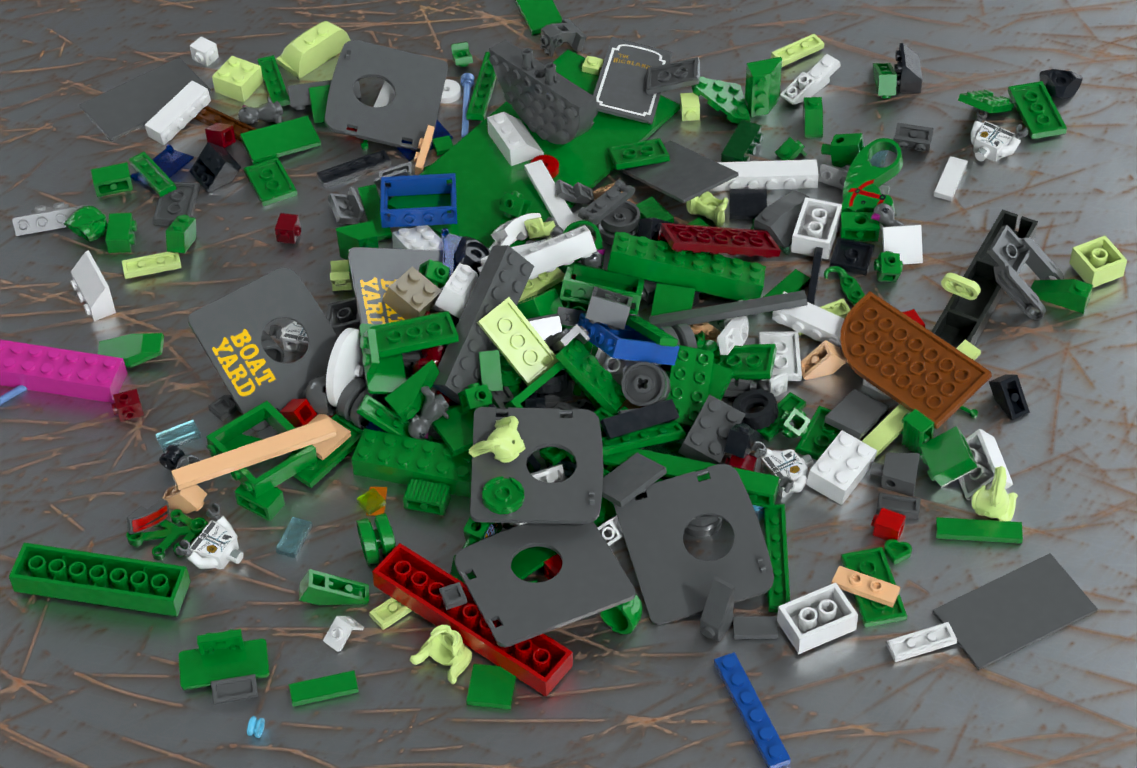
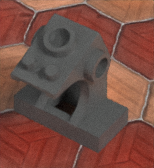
(557, 33)

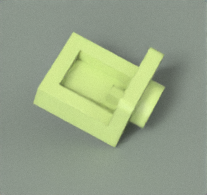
(538, 228)

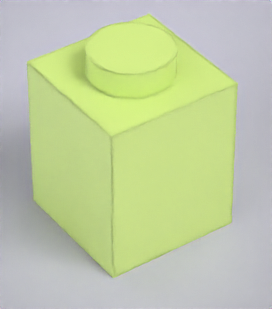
(689, 106)

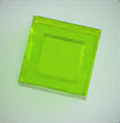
(371, 501)

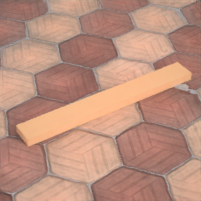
(253, 453)

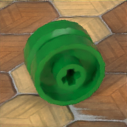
(379, 538)

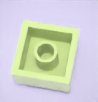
(237, 79)
(1098, 261)

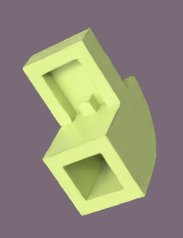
(340, 275)

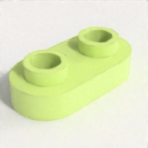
(960, 286)

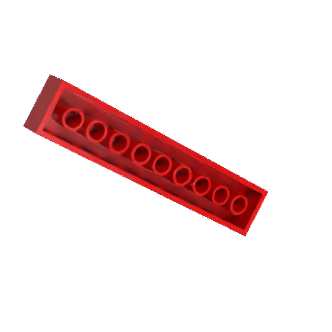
(416, 584)

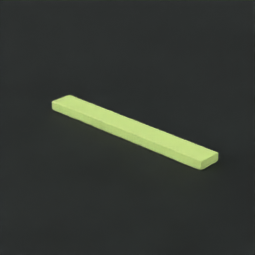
(892, 425)

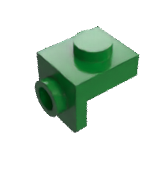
(461, 54)
(790, 149)

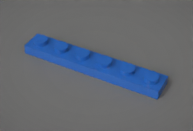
(752, 711)

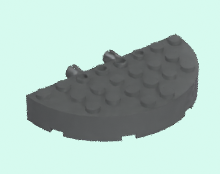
(541, 96)

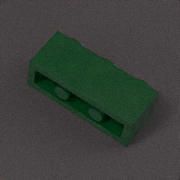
(743, 142)

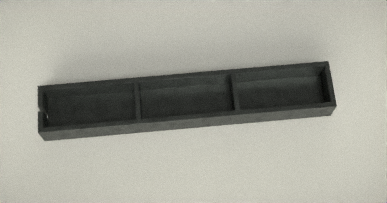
(968, 318)

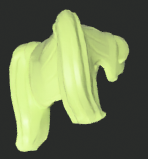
(708, 206)
(503, 441)
(995, 501)
(447, 649)

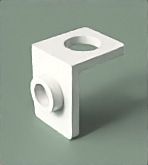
(777, 384)
(340, 631)

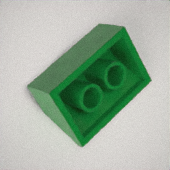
(762, 85)

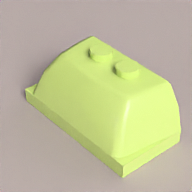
(312, 49)

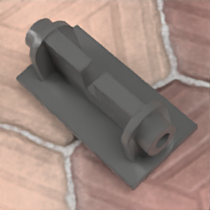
(736, 388)

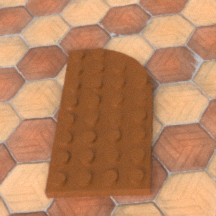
(908, 360)

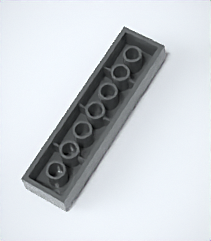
(501, 277)

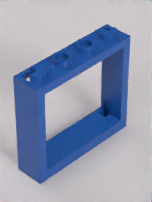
(418, 186)
(628, 343)

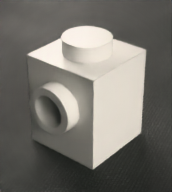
(204, 51)

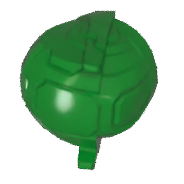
(87, 223)
(624, 617)

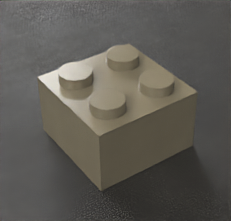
(411, 294)

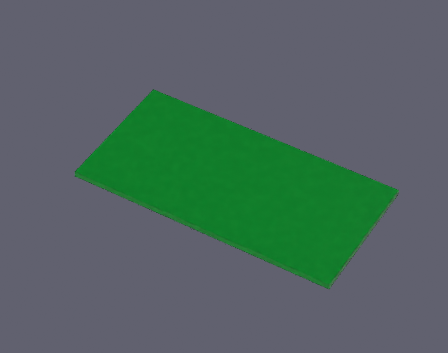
(486, 175)

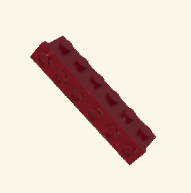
(718, 240)

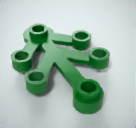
(170, 533)

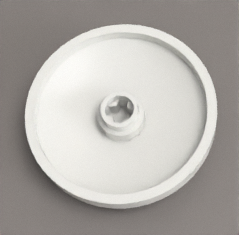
(344, 364)

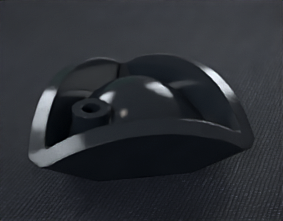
(1061, 82)
(471, 252)

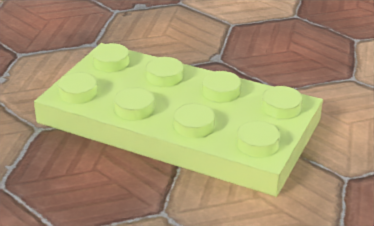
(518, 341)

